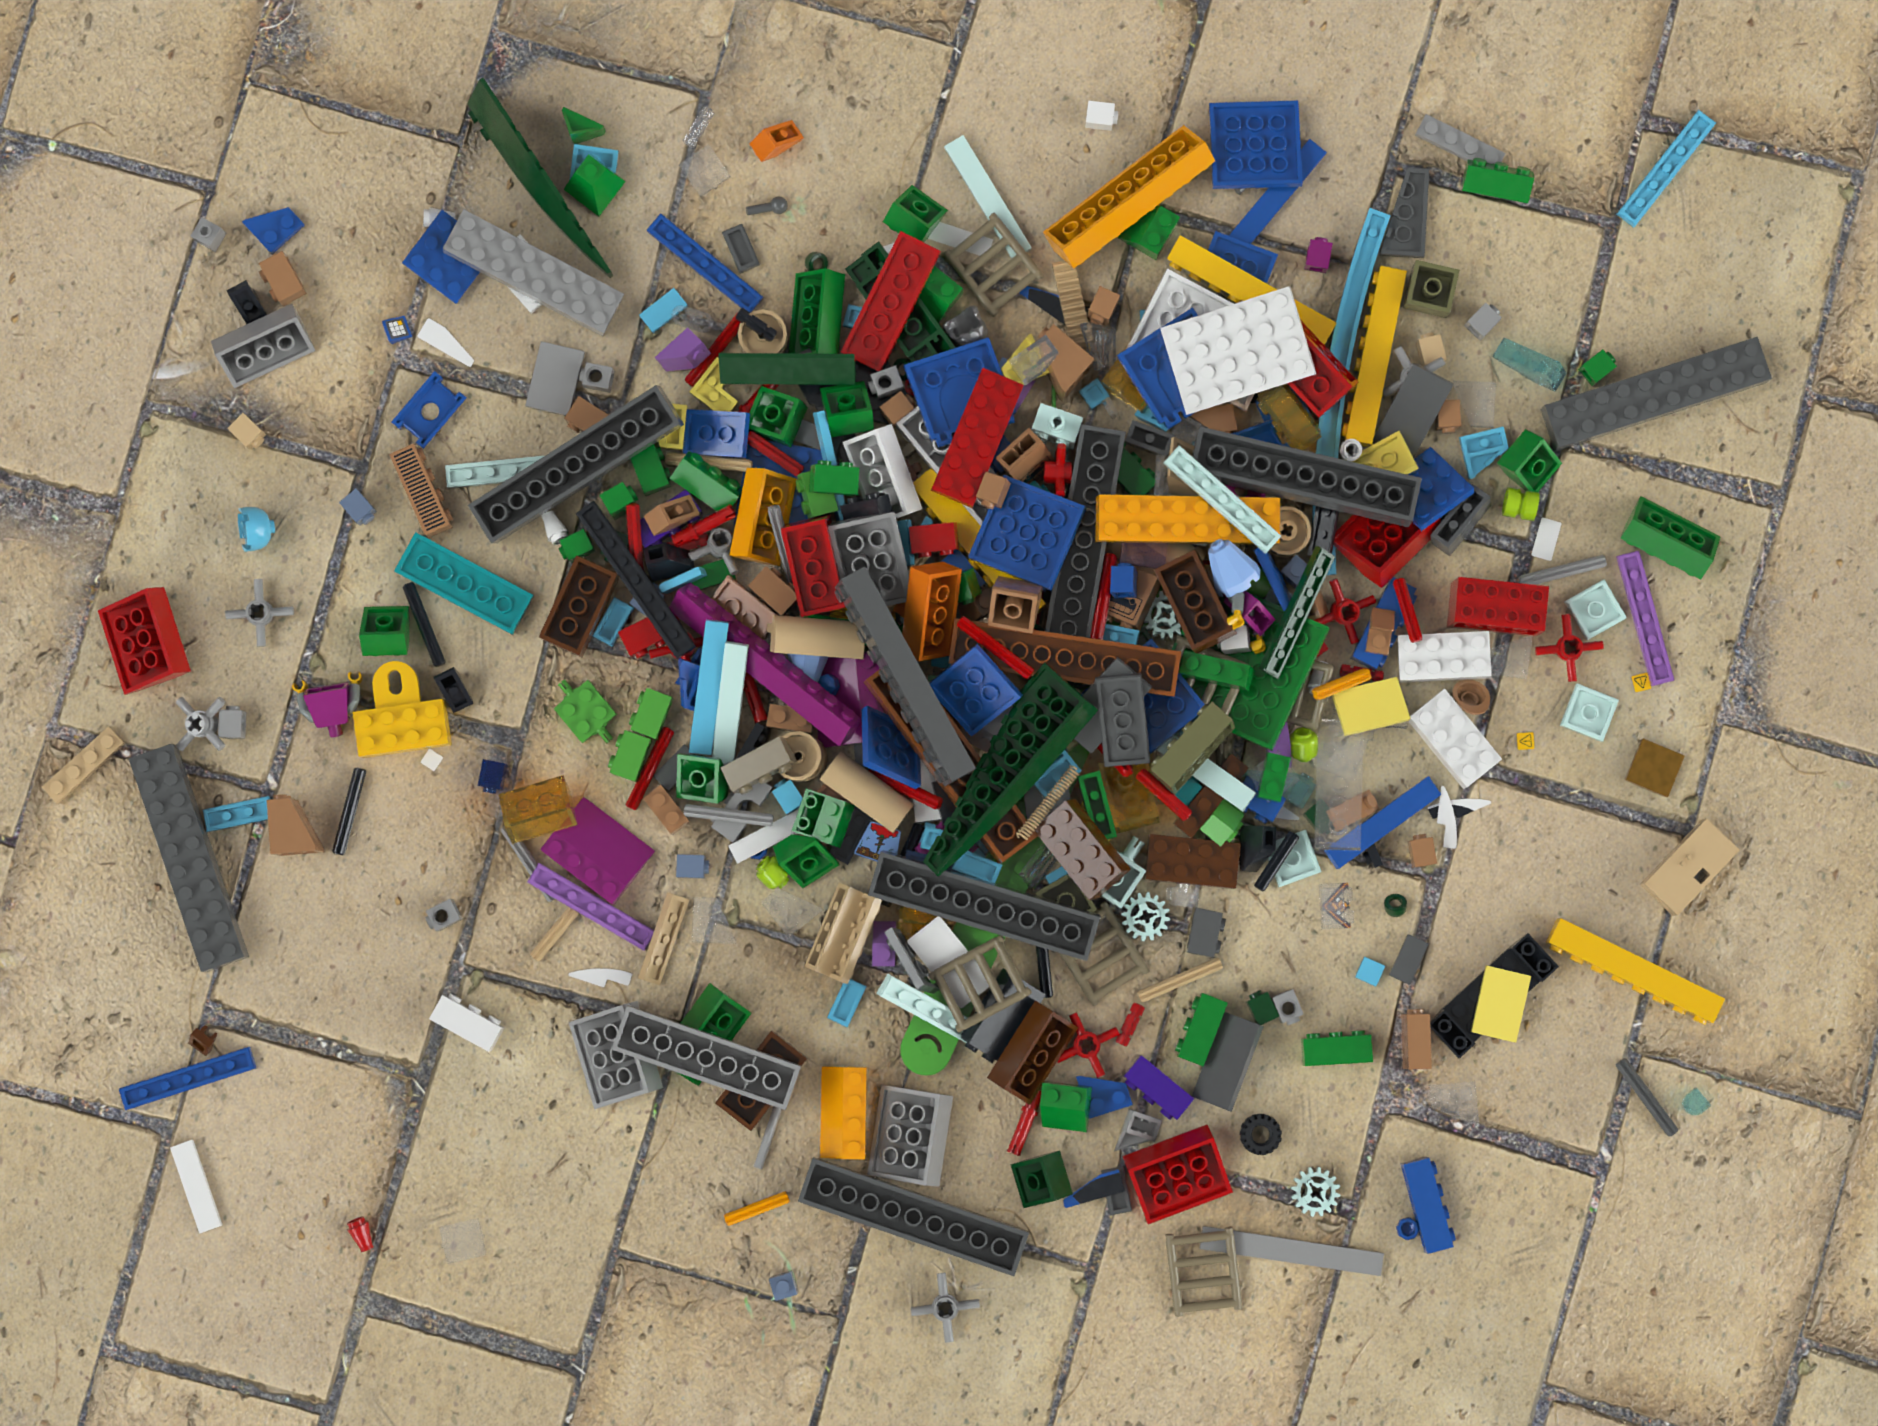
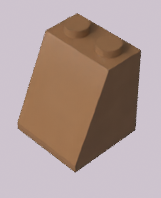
(1069, 365)
(1014, 604)
(290, 829)

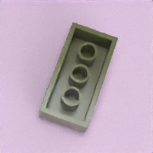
(1193, 747)

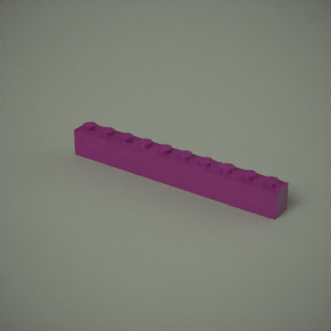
(771, 668)

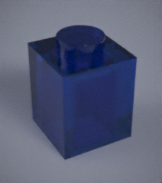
(492, 776)

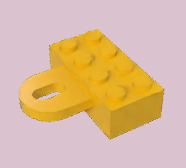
(400, 720)

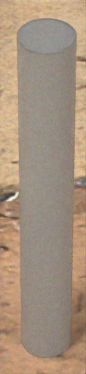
(767, 1138)

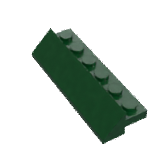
(922, 333)
(787, 368)

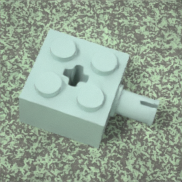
(1057, 426)
(1122, 890)

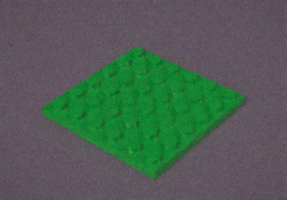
(1267, 705)

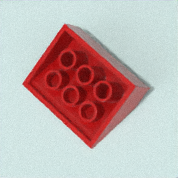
(1380, 547)
(144, 640)
(1177, 1174)

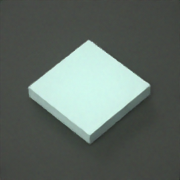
(1595, 609)
(1589, 712)
(1299, 863)

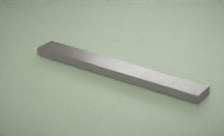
(1299, 1252)

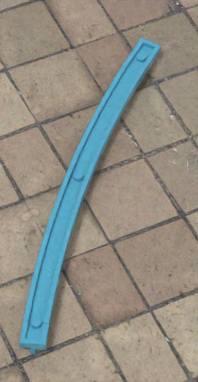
(1346, 328)

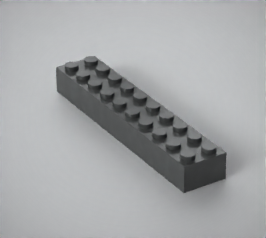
(1656, 394)
(576, 464)
(1308, 477)
(1078, 580)
(904, 677)
(188, 858)
(985, 905)
(913, 1216)

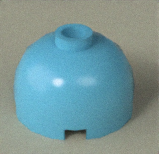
(254, 528)

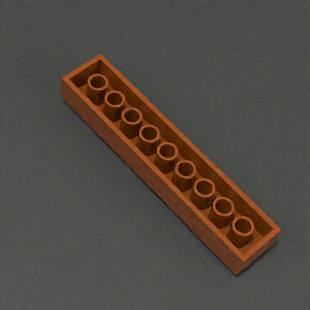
(1074, 656)
(1002, 837)

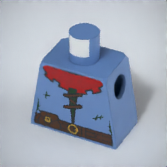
(877, 839)

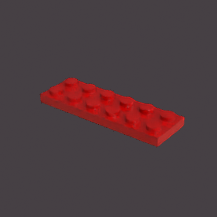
(891, 301)
(977, 437)

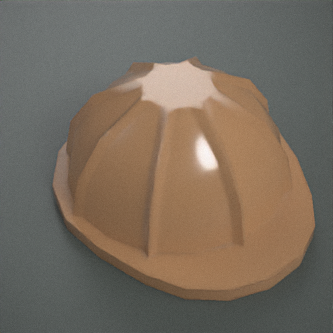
(1471, 696)

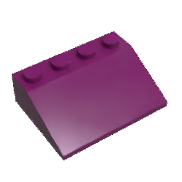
(852, 690)
(598, 851)

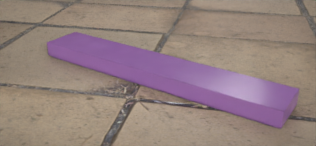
(1645, 618)
(591, 906)

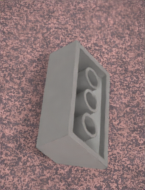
(262, 345)

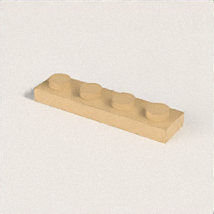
(83, 765)
(663, 938)

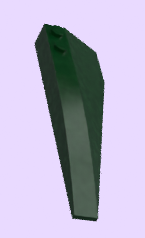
(525, 166)
(1020, 753)

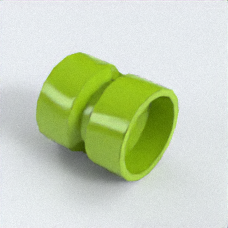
(1520, 504)

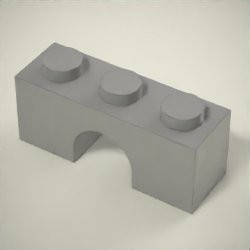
(733, 830)

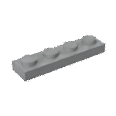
(1456, 141)

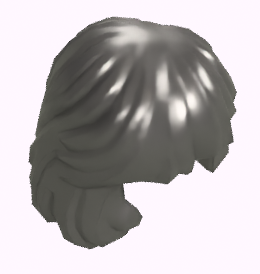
(966, 327)

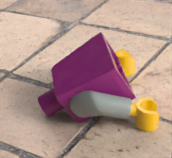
(1252, 613)
(329, 704)

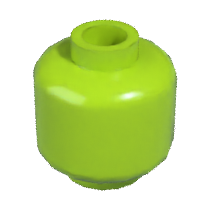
(1303, 744)
(771, 873)

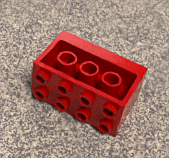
(1330, 381)
(812, 564)
(1498, 606)

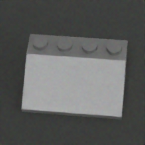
(877, 546)
(609, 1073)
(910, 1135)

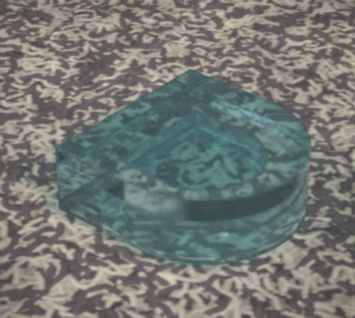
(1695, 1103)

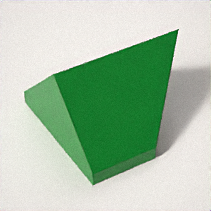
(581, 127)

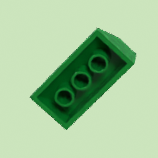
(817, 312)
(1670, 538)
(716, 1015)

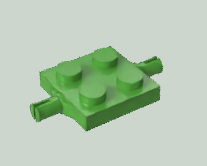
(585, 711)

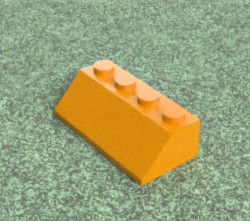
(753, 531)
(843, 1112)

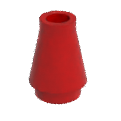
(360, 1232)

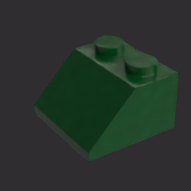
(1041, 1179)

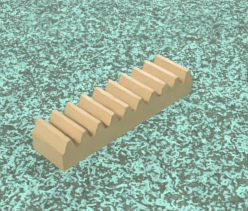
(1070, 300)

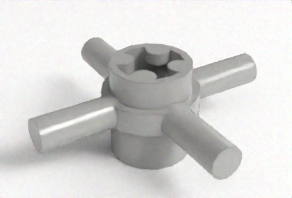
(1404, 360)
(718, 552)
(253, 607)
(201, 723)
(939, 1314)

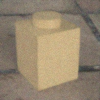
(1430, 348)
(247, 432)

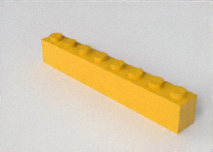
(1237, 282)
(1375, 355)
(949, 511)
(1634, 970)

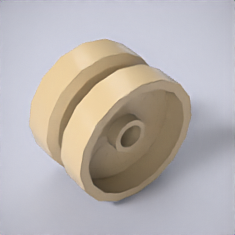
(752, 343)
(1299, 533)
(813, 757)

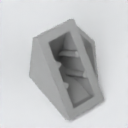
(1137, 1129)

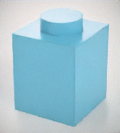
(787, 796)

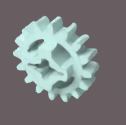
(1159, 621)
(1148, 927)
(1307, 1198)

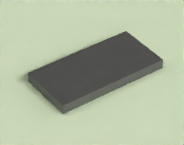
(1415, 407)
(1122, 719)
(1090, 735)
(1227, 1061)

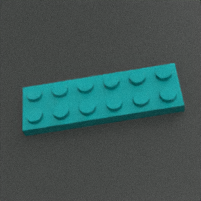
(464, 583)

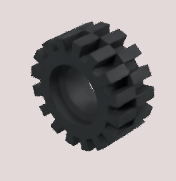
(1274, 1134)

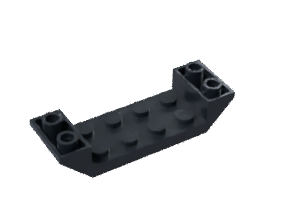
(1455, 1019)

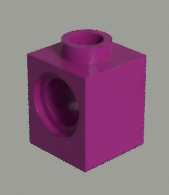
(1318, 255)

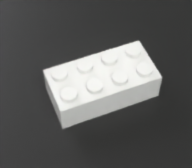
(883, 469)
(1445, 657)
(1454, 739)

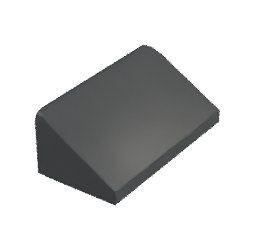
(668, 772)

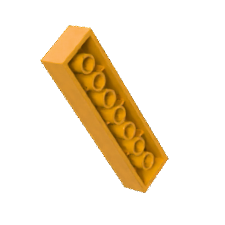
(1129, 196)
(1174, 519)

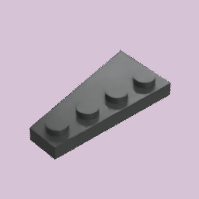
(1409, 218)

